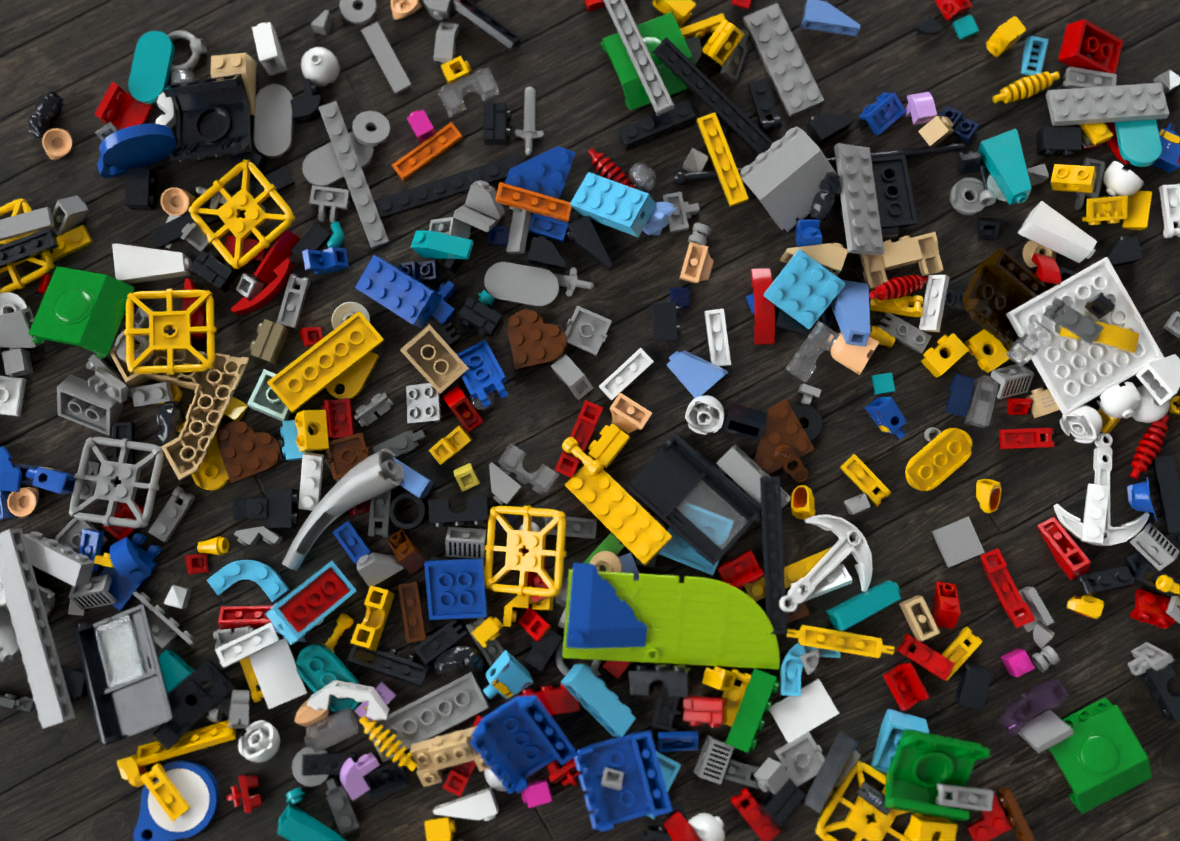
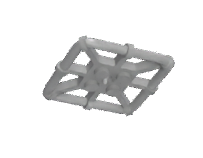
(124, 492)

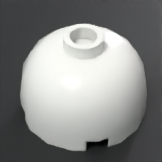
(320, 66)
(1121, 181)
(1120, 401)
(1149, 409)
(705, 414)
(1082, 423)
(259, 742)
(708, 827)

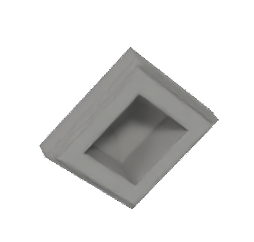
(106, 131)
(612, 778)

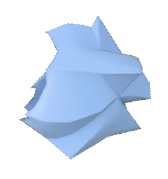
(659, 218)

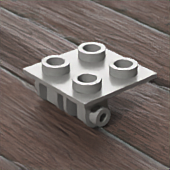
(423, 403)

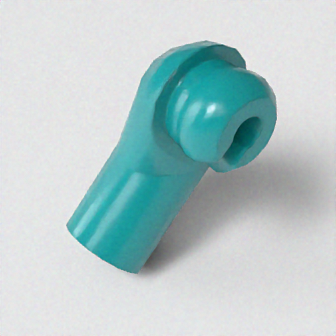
(337, 237)

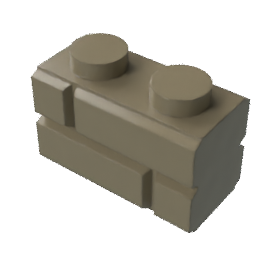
(269, 341)

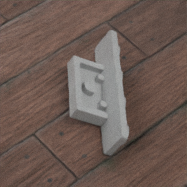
(162, 629)

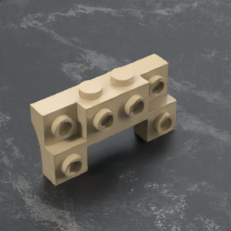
(906, 251)
(442, 753)

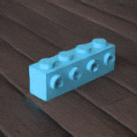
(598, 700)

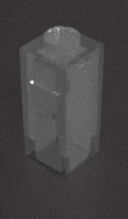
(982, 402)
(331, 730)

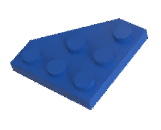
(543, 173)

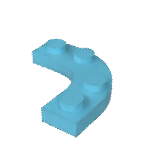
(252, 570)
(792, 668)

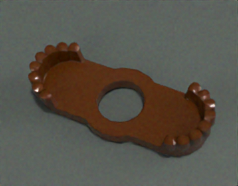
(785, 455)

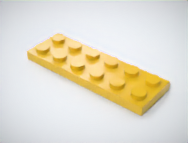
(325, 361)
(620, 513)

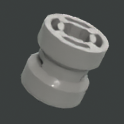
(700, 234)
(1045, 658)

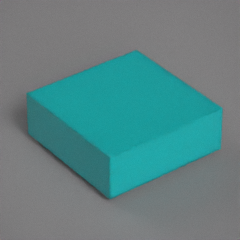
(965, 27)
(883, 383)

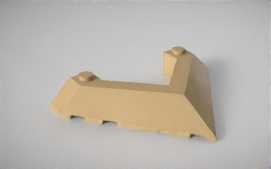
(212, 396)

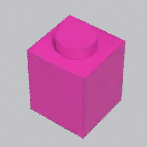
(421, 125)
(1017, 662)
(537, 793)

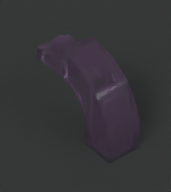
(1032, 702)

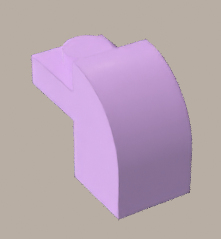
(920, 108)
(352, 774)

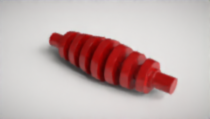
(608, 169)
(898, 287)
(1149, 447)

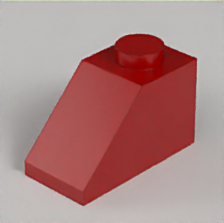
(463, 409)

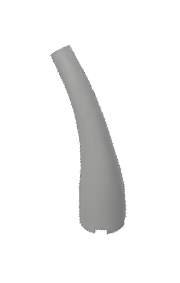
(363, 482)

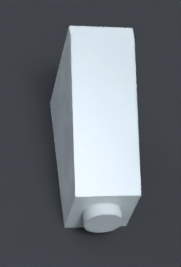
(269, 48)
(1161, 378)

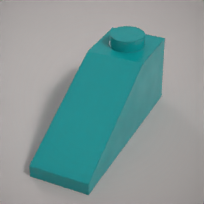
(441, 246)

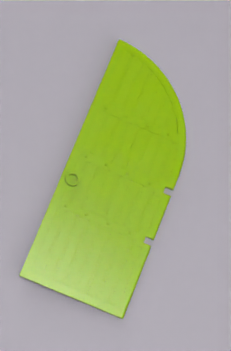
(688, 623)

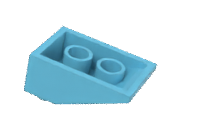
(890, 736)

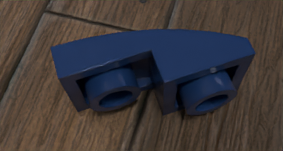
(963, 127)
(421, 271)
(961, 394)

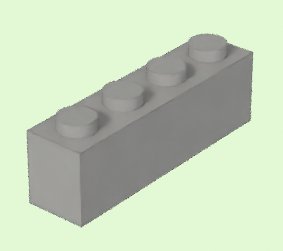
(745, 473)
(58, 559)

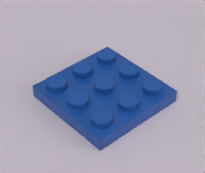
(456, 589)

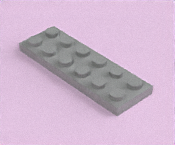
(783, 60)
(1107, 104)
(859, 200)
(434, 713)

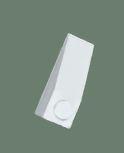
(472, 806)

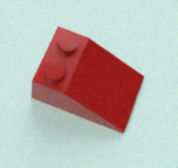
(1090, 48)

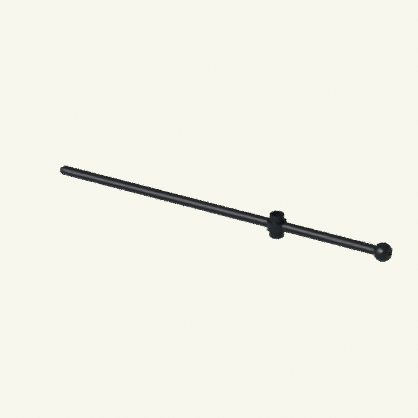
(681, 177)

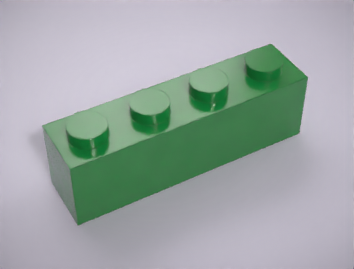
(751, 710)

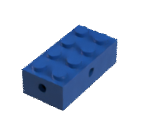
(398, 291)

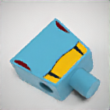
(507, 677)

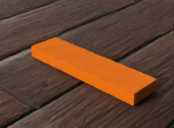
(427, 151)
(533, 202)

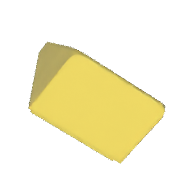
(466, 477)

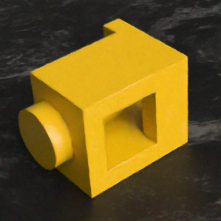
(453, 66)
(487, 630)
(719, 678)

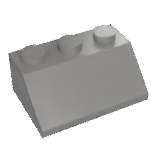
(86, 406)

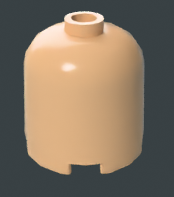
(853, 356)

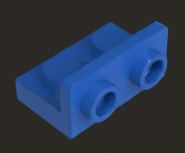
(883, 112)

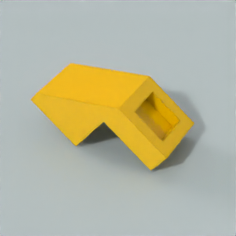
(518, 601)

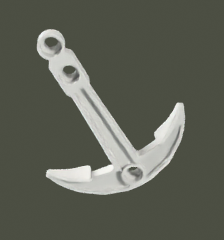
(1102, 470)
(839, 551)

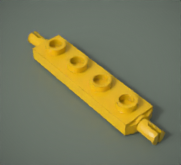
(840, 641)

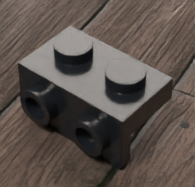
(386, 779)

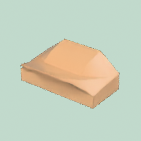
(696, 264)
(628, 414)

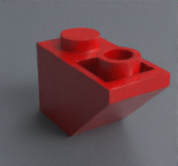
(945, 605)

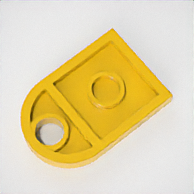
(354, 377)

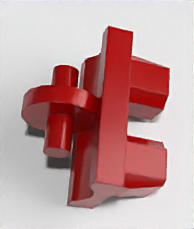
(558, 773)
(249, 802)

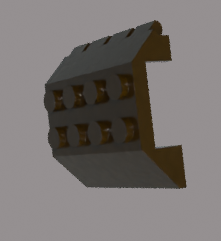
(998, 288)

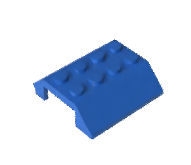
(520, 741)
(642, 784)

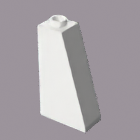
(1057, 233)
(144, 264)

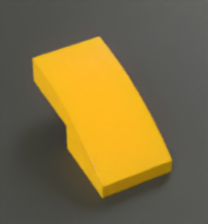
(450, 445)

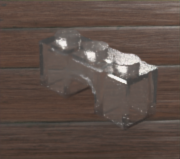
(480, 82)
(804, 360)
(512, 461)

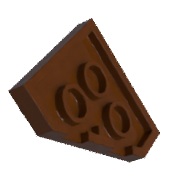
(781, 428)

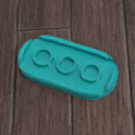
(151, 66)
(1139, 141)
(319, 667)

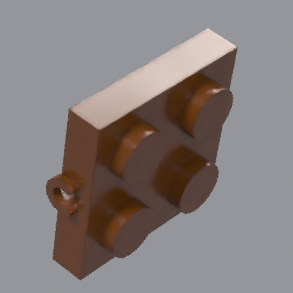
(346, 454)

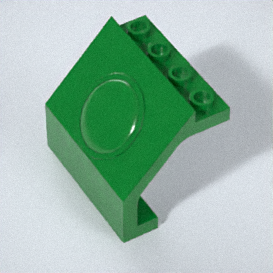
(653, 34)
(81, 310)
(1100, 756)
(921, 764)

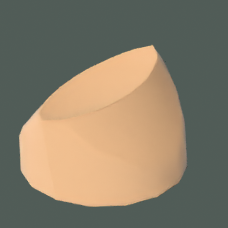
(404, 8)
(57, 143)
(176, 201)
(23, 502)
(307, 715)

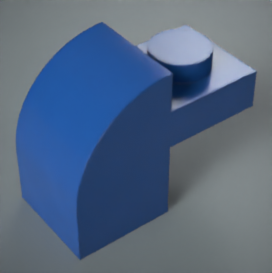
(808, 232)
(325, 261)
(444, 312)
(126, 561)

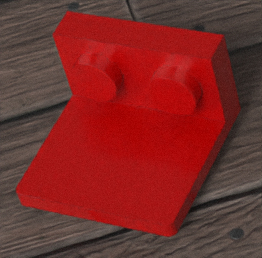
(121, 108)

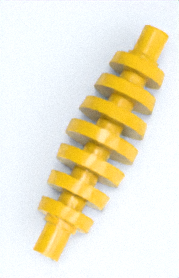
(1026, 87)
(406, 760)

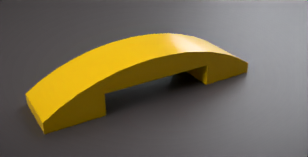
(1111, 336)

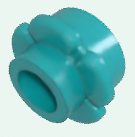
(486, 298)
(295, 796)

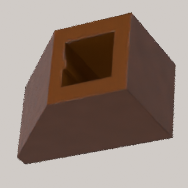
(406, 551)

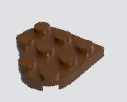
(533, 340)
(246, 451)

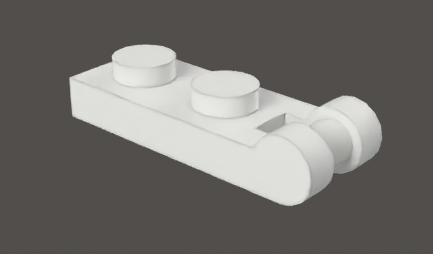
(1170, 209)

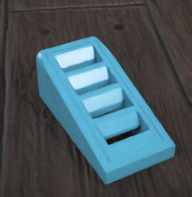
(1030, 41)

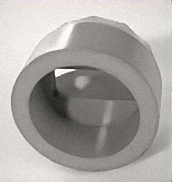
(928, 437)

